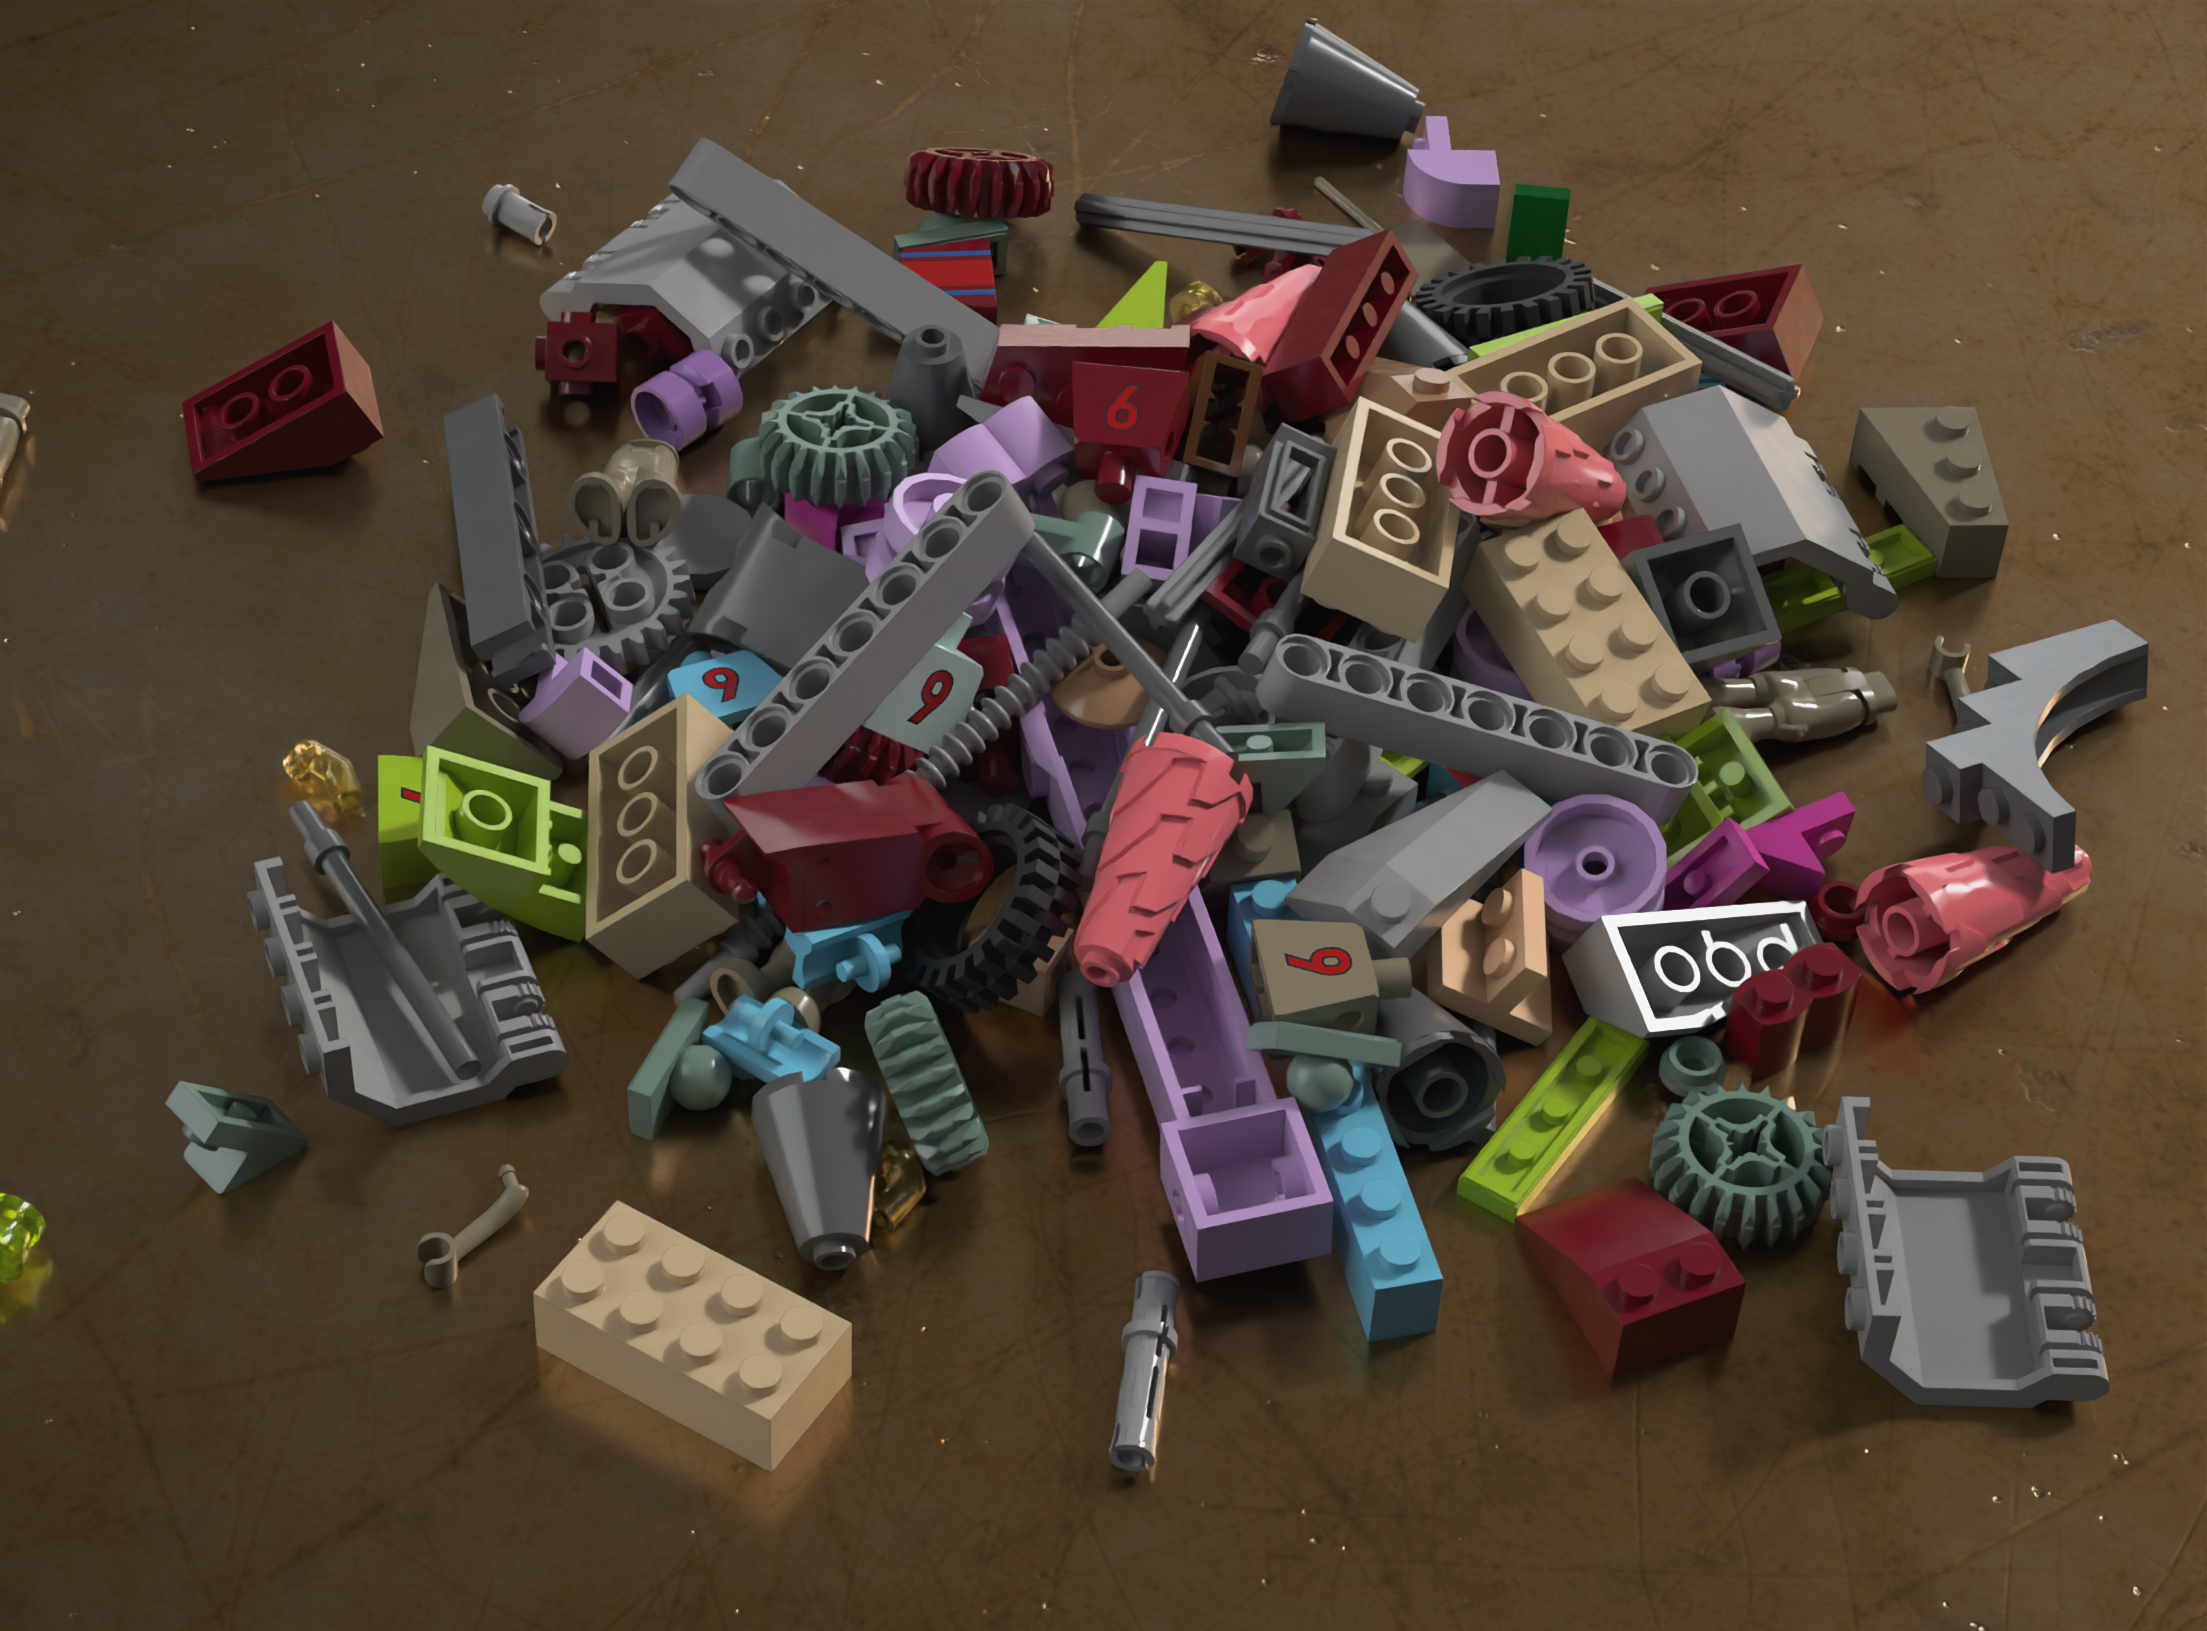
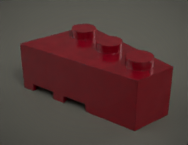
(1041, 356)

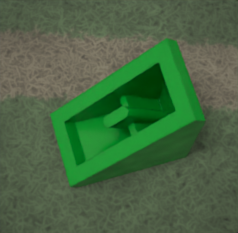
(1537, 221)

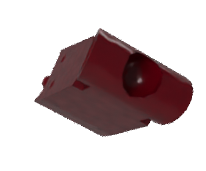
(847, 852)

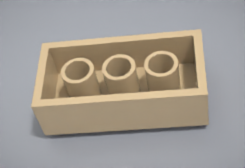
(1590, 370)
(1383, 524)
(1582, 629)
(645, 838)
(693, 1335)

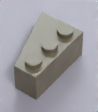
(1938, 482)

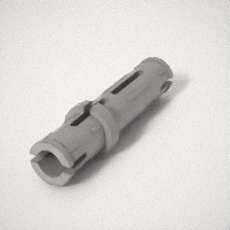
(1090, 1109)
(1147, 1348)

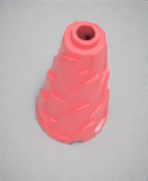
(1252, 323)
(1518, 462)
(1161, 839)
(1957, 908)

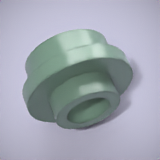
(1692, 1065)

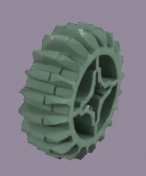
(836, 446)
(926, 1083)
(1742, 1164)

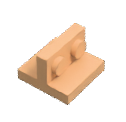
(1496, 961)

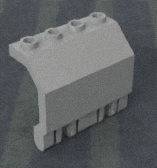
(699, 279)
(1730, 462)
(365, 1030)
(1964, 1276)

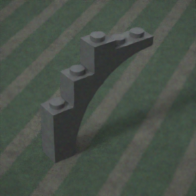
(2010, 728)

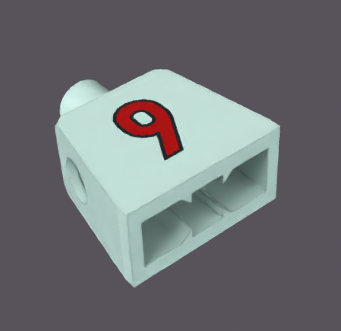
(931, 695)

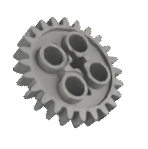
(638, 592)

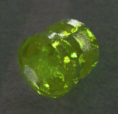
(19, 1230)

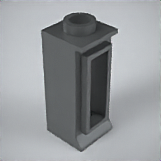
(1269, 535)

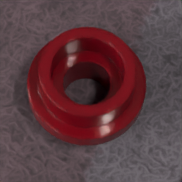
(1835, 911)

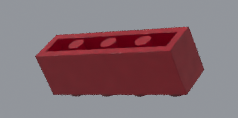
(1340, 327)

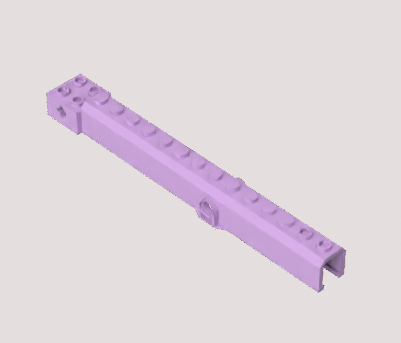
(1229, 1149)

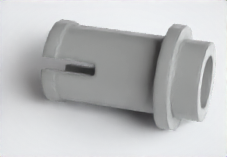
(508, 208)

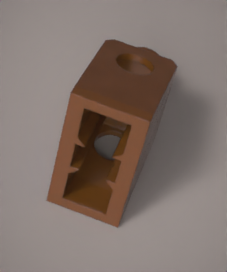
(1219, 413)

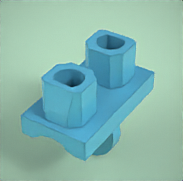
(848, 952)
(767, 1042)

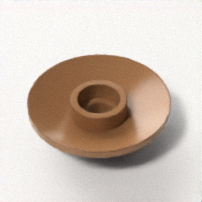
(1102, 690)

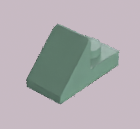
(1278, 756)
(232, 1134)

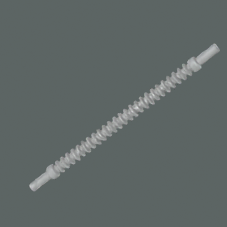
(945, 760)

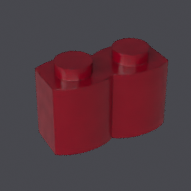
(1791, 1009)

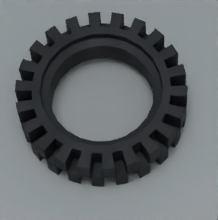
(1506, 297)
(1020, 930)

